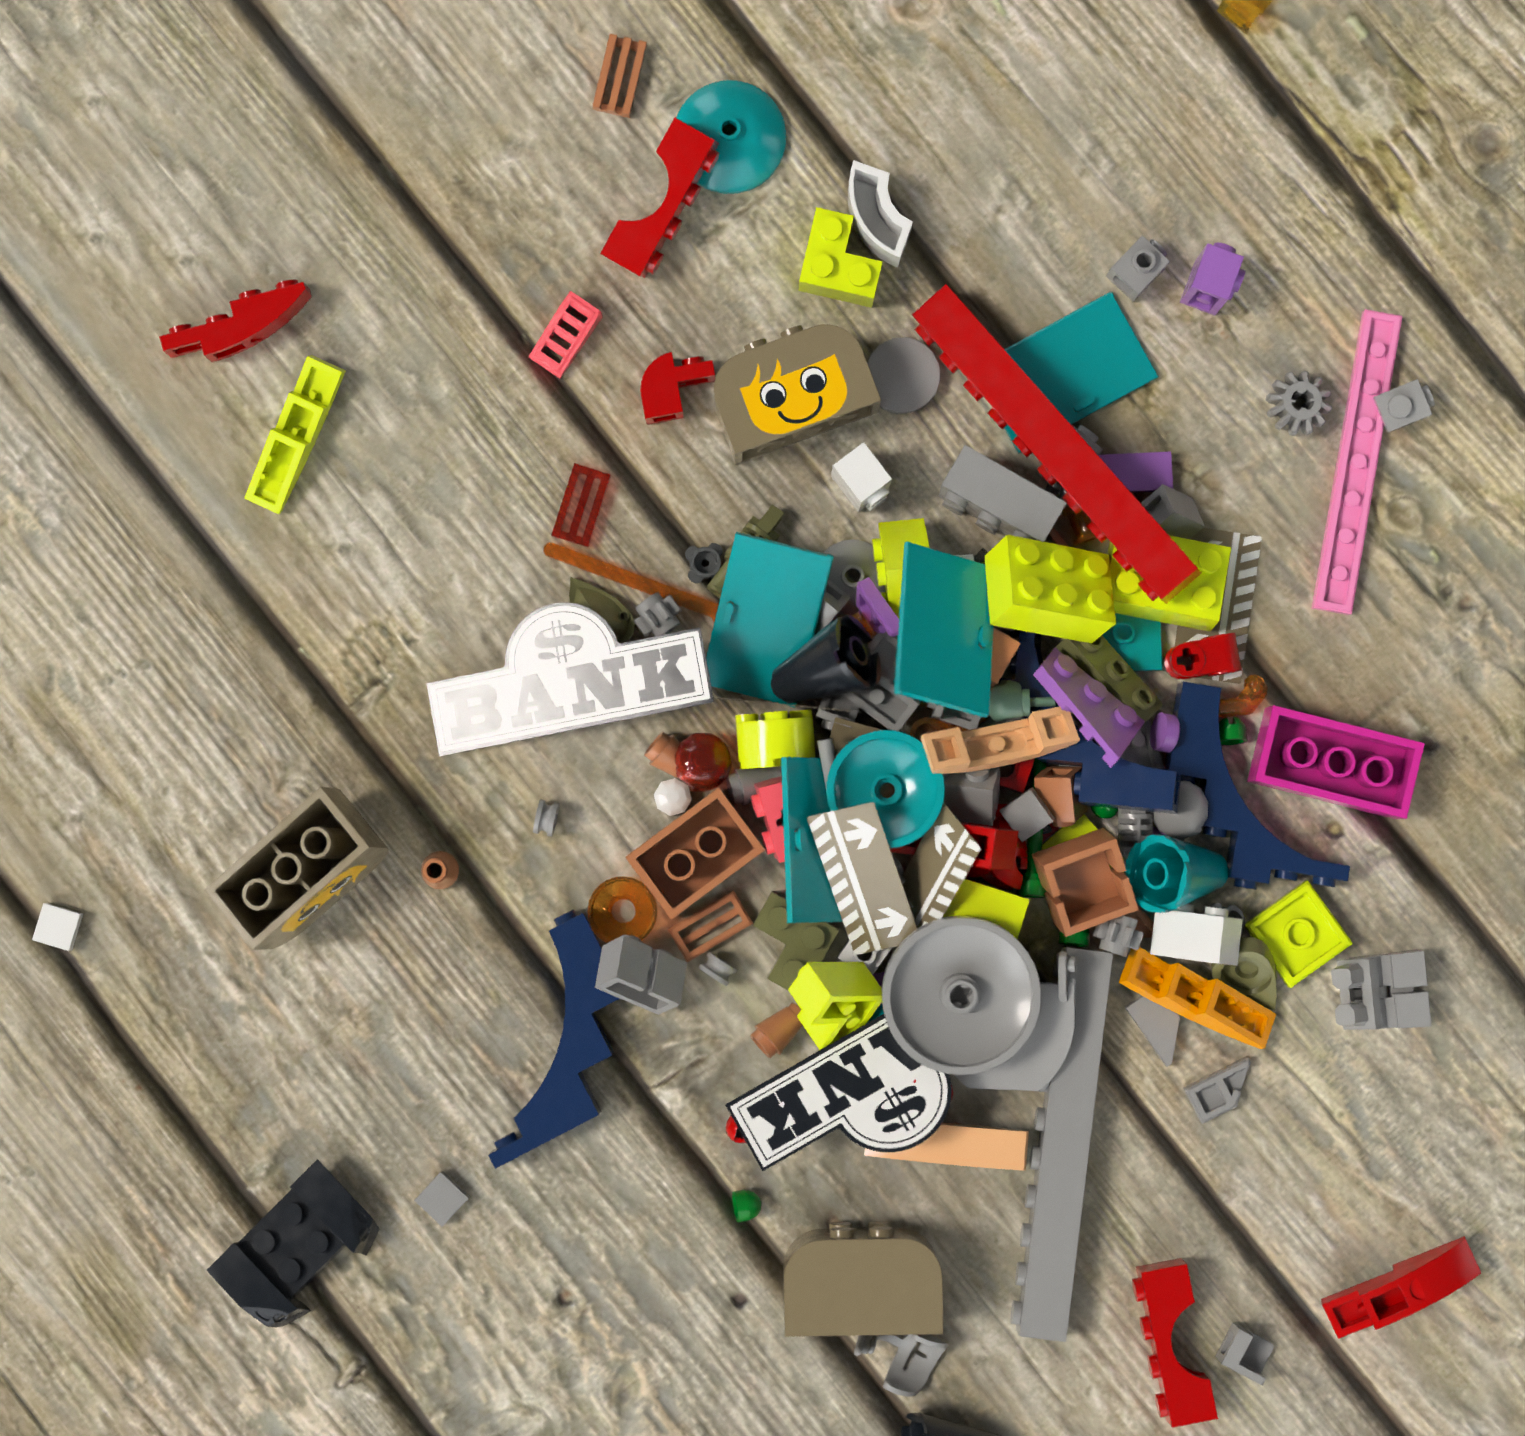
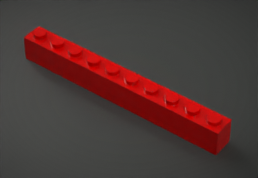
(1056, 444)

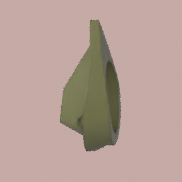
(605, 605)
(1253, 975)

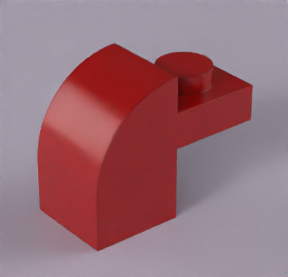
(662, 384)

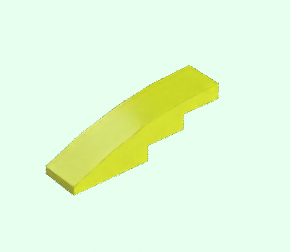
(294, 434)

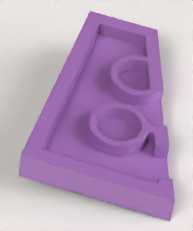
(1096, 708)

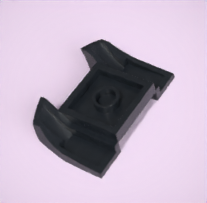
(293, 1247)

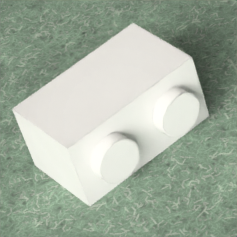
(862, 478)
(1197, 936)

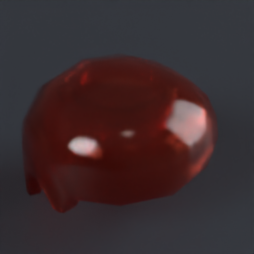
(702, 762)

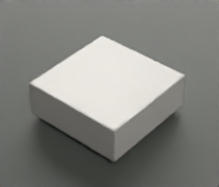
(57, 926)

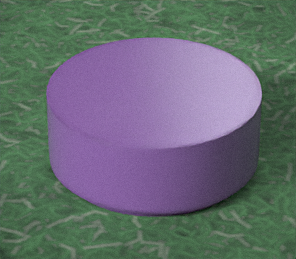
(1164, 732)

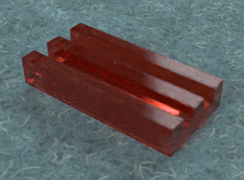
(595, 511)

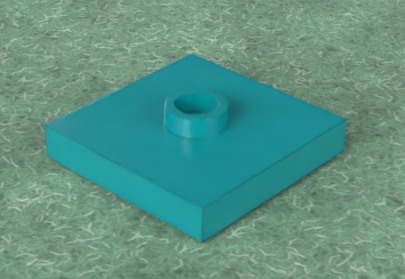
(1137, 642)

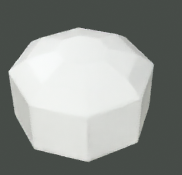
(672, 797)

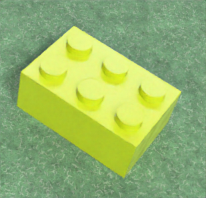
(1049, 589)
(1194, 607)

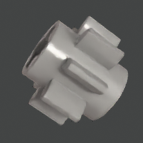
(657, 615)
(1119, 935)

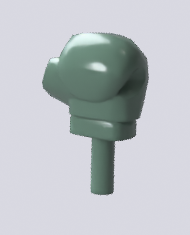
(1011, 702)

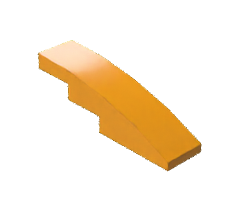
(1198, 999)

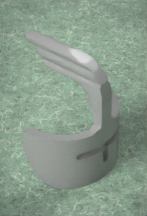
(901, 1379)

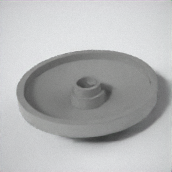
(961, 995)

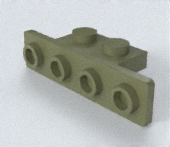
(1110, 669)

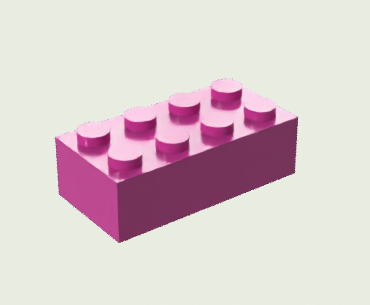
(1335, 762)

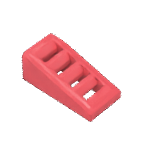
(585, 330)

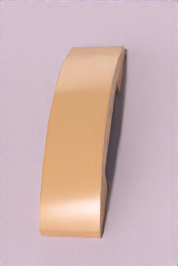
(1000, 744)

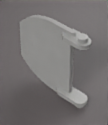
(1046, 1046)

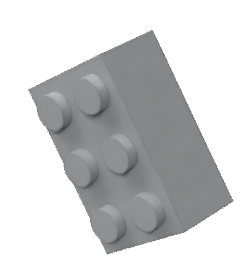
(999, 498)

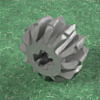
(1286, 395)

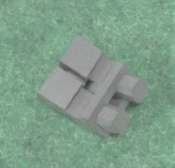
(1364, 991)

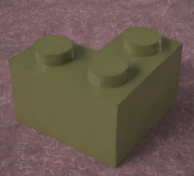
(802, 940)

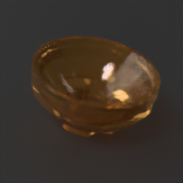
(602, 902)

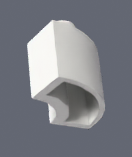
(875, 217)

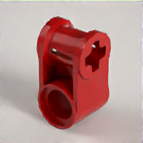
(1208, 657)

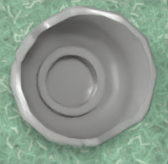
(1190, 815)

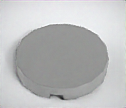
(904, 374)

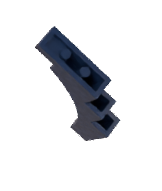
(564, 1094)

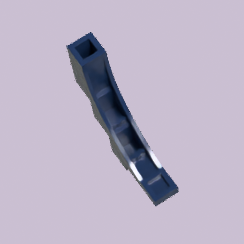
(1098, 785)
(1251, 846)

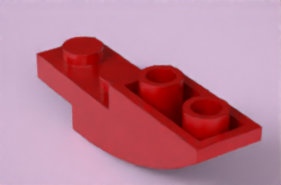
(253, 320)
(1404, 1291)

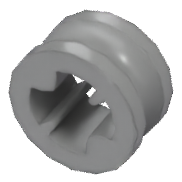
(546, 818)
(717, 968)

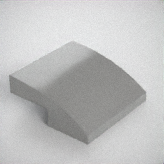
(880, 699)

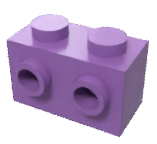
(1213, 278)

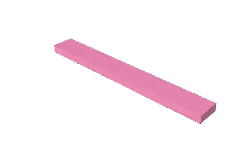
(1356, 463)

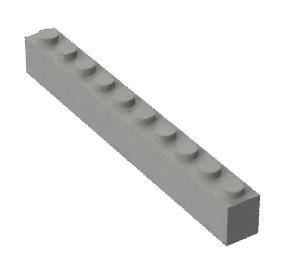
(1062, 1161)

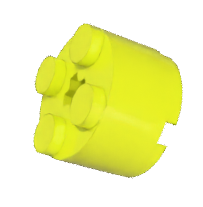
(774, 737)

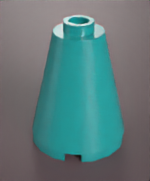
(1173, 872)

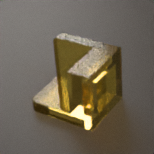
(1243, 12)

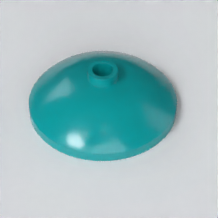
(756, 146)
(894, 759)

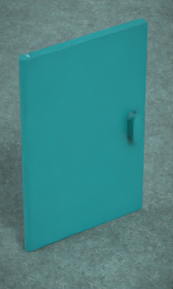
(1084, 360)
(773, 614)
(941, 631)
(807, 886)

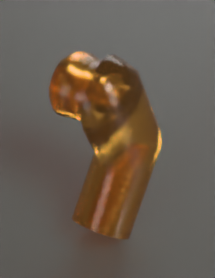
(1249, 699)

